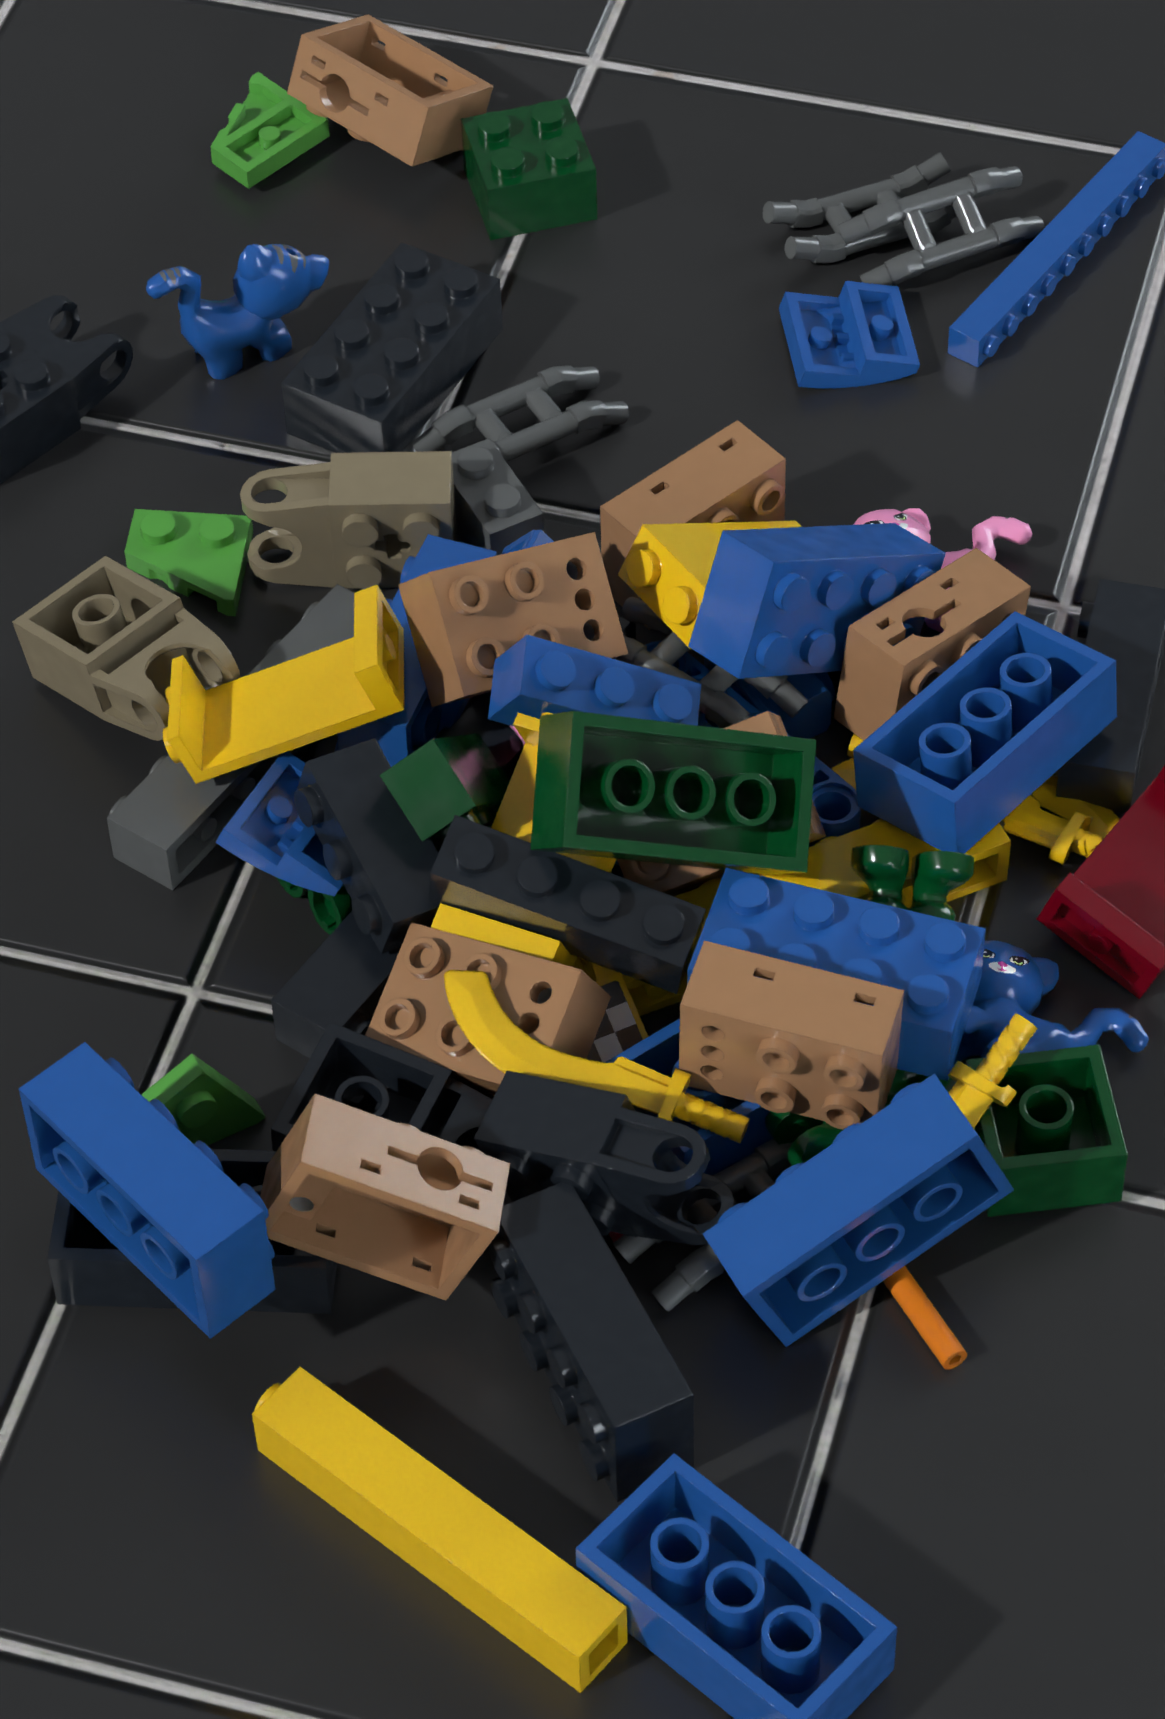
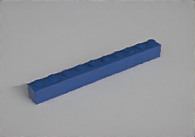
(1056, 250)

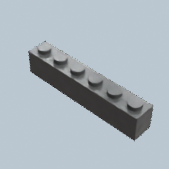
(172, 821)

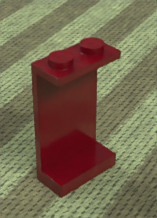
(1117, 897)

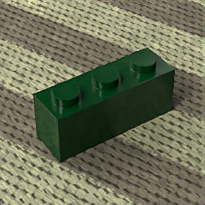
(447, 780)

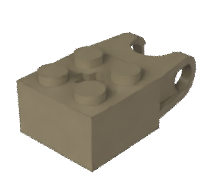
(351, 517)
(112, 646)

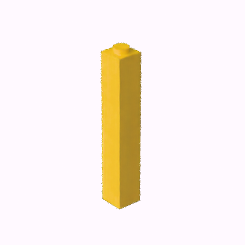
(440, 1528)

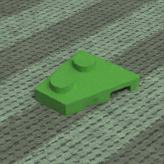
(265, 133)
(192, 552)
(204, 1101)

